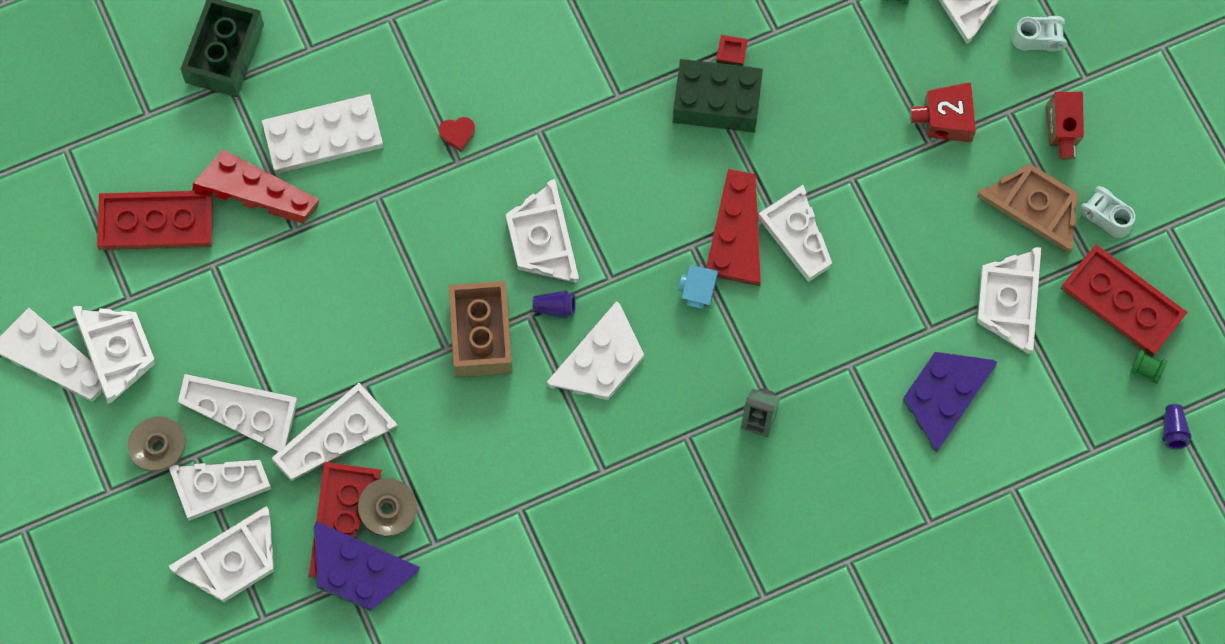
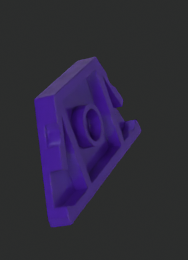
(945, 392)
(356, 568)

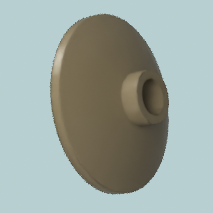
(148, 436)
(391, 493)

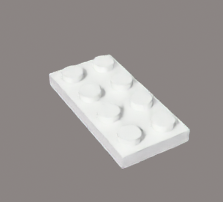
(322, 134)

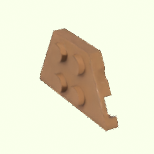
(1036, 203)

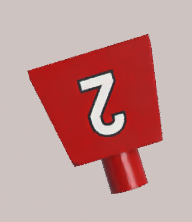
(1065, 112)
(947, 113)

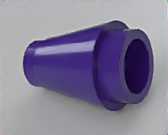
(555, 304)
(1176, 429)

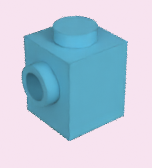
(698, 286)

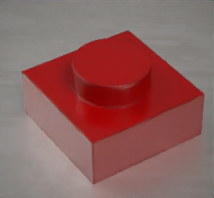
(731, 50)

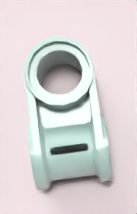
(1044, 31)
(1104, 209)

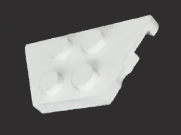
(968, 15)
(542, 236)
(1010, 298)
(115, 348)
(601, 359)
(231, 559)

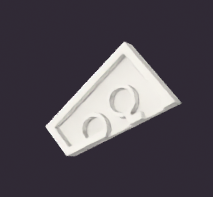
(796, 232)
(215, 486)

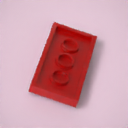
(155, 220)
(1124, 300)

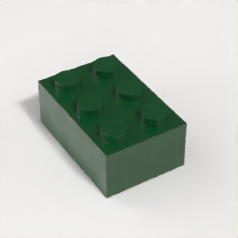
(222, 47)
(717, 95)

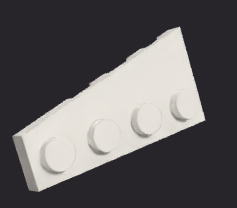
(43, 350)
(250, 411)
(340, 429)

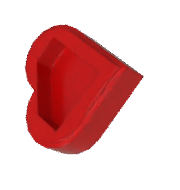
(457, 132)

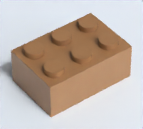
(480, 329)

